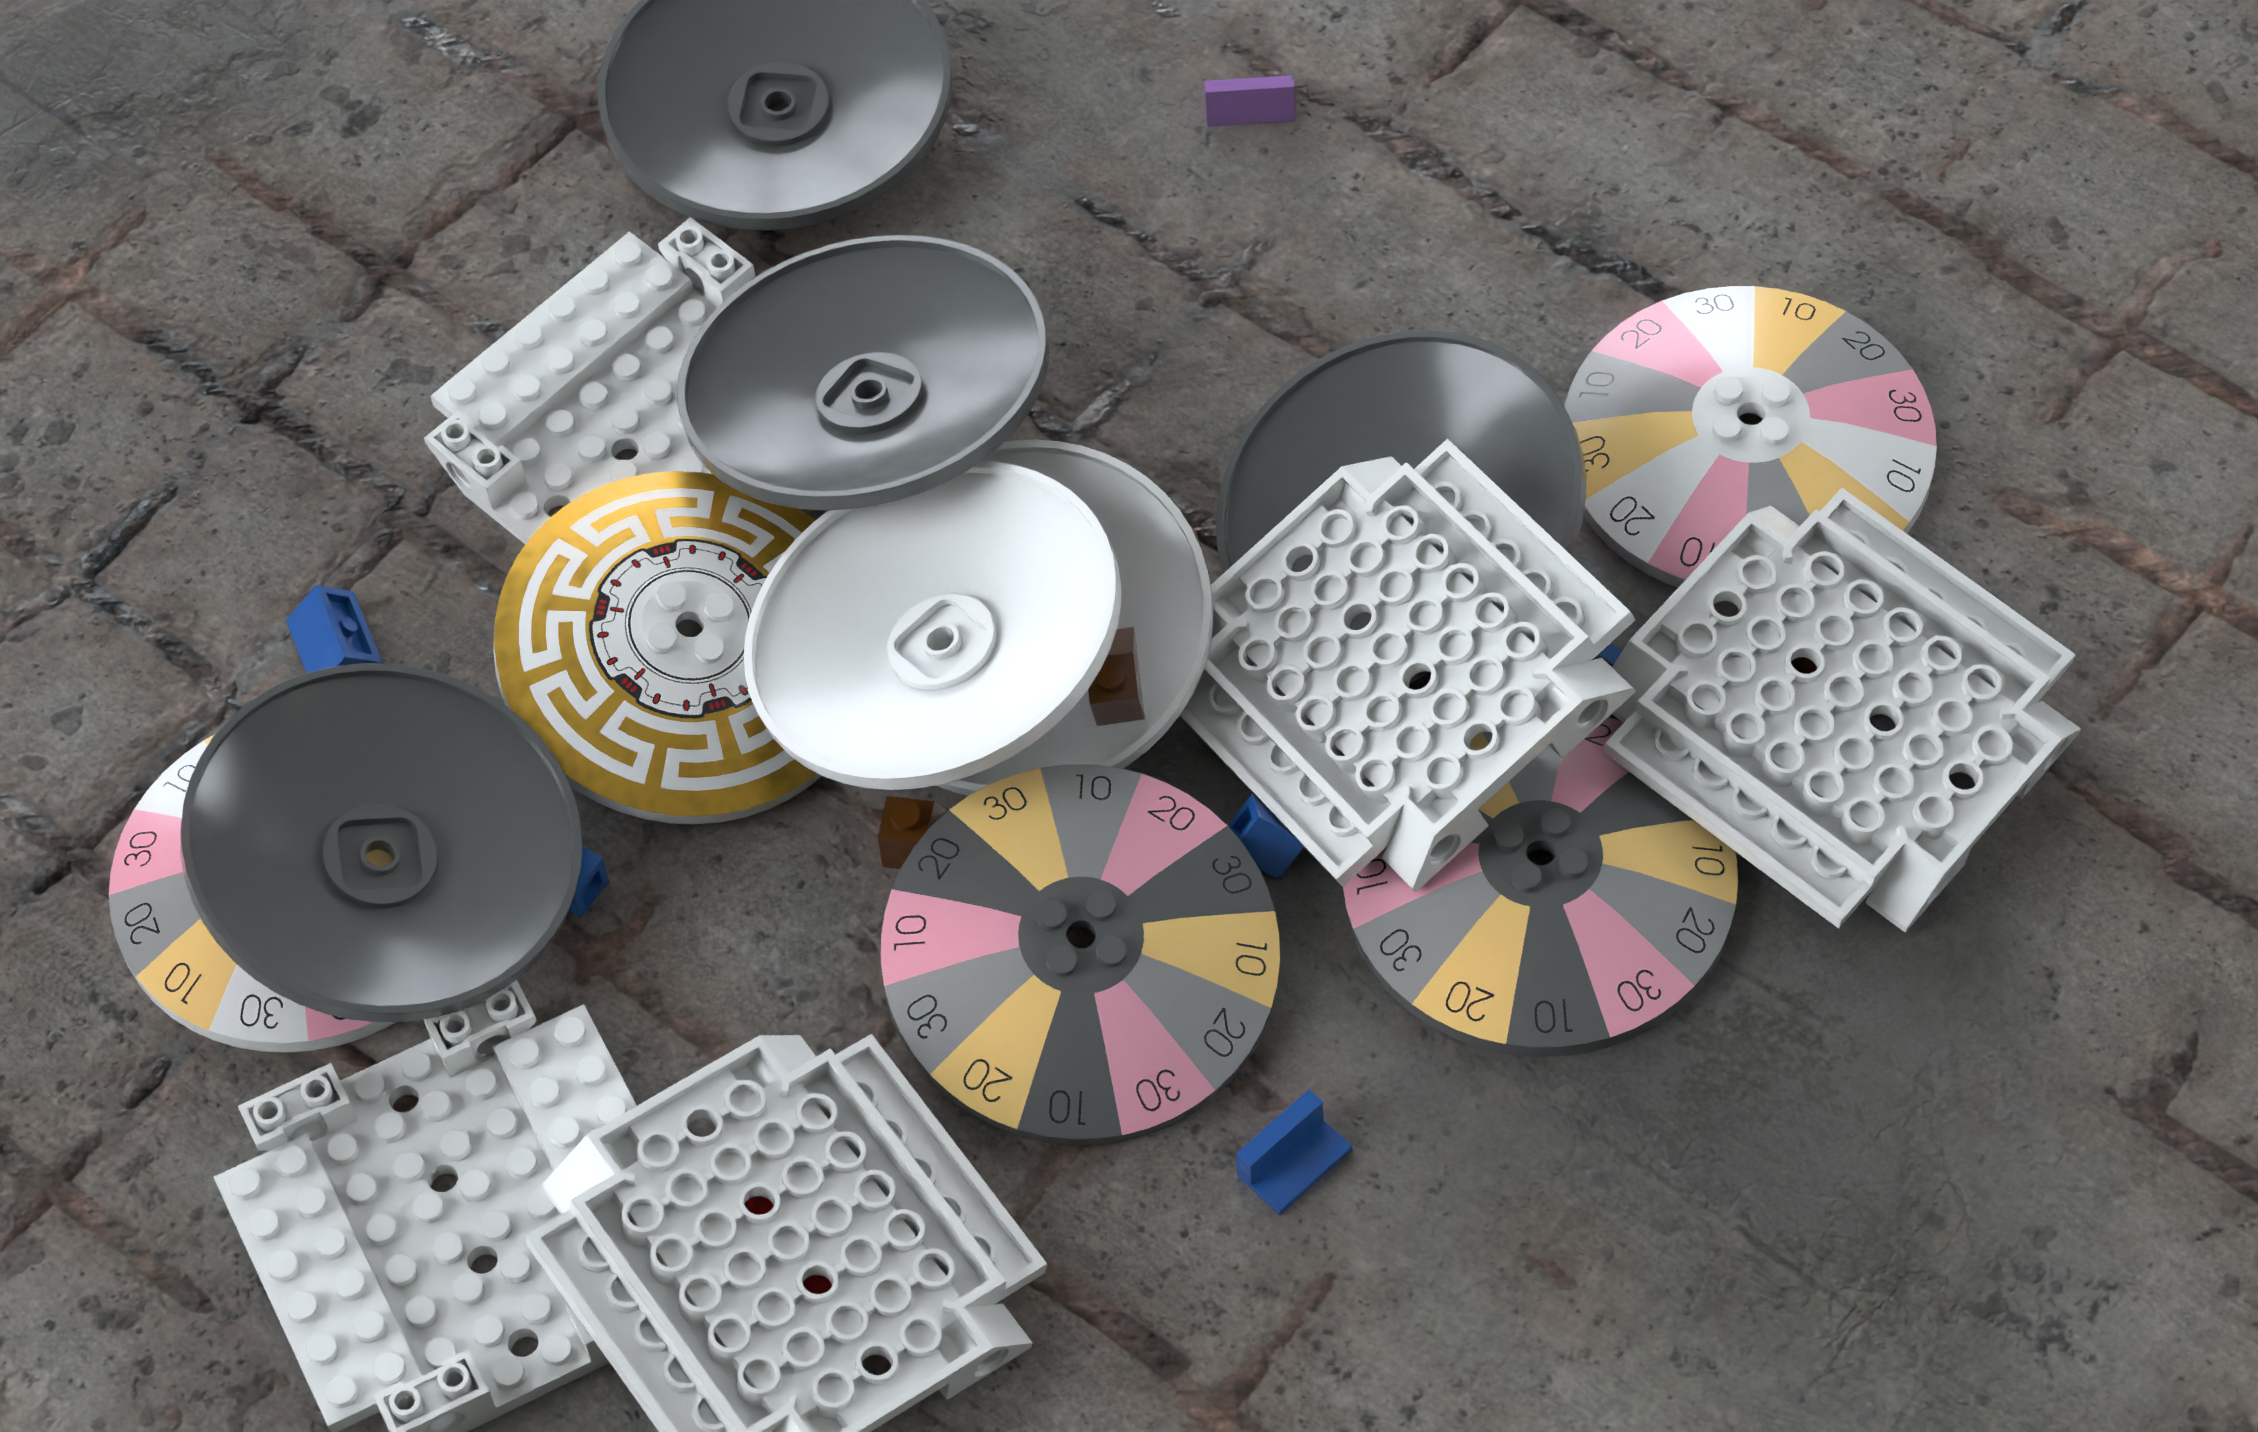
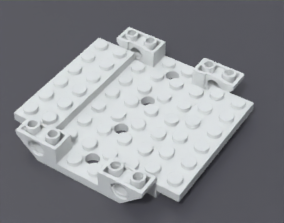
(584, 380)
(1454, 589)
(1790, 758)
(379, 1264)
(710, 1300)

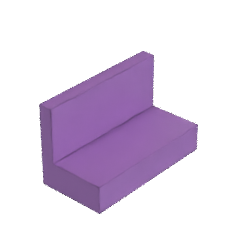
(1249, 100)

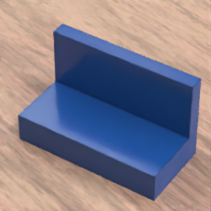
(331, 630)
(1291, 1153)

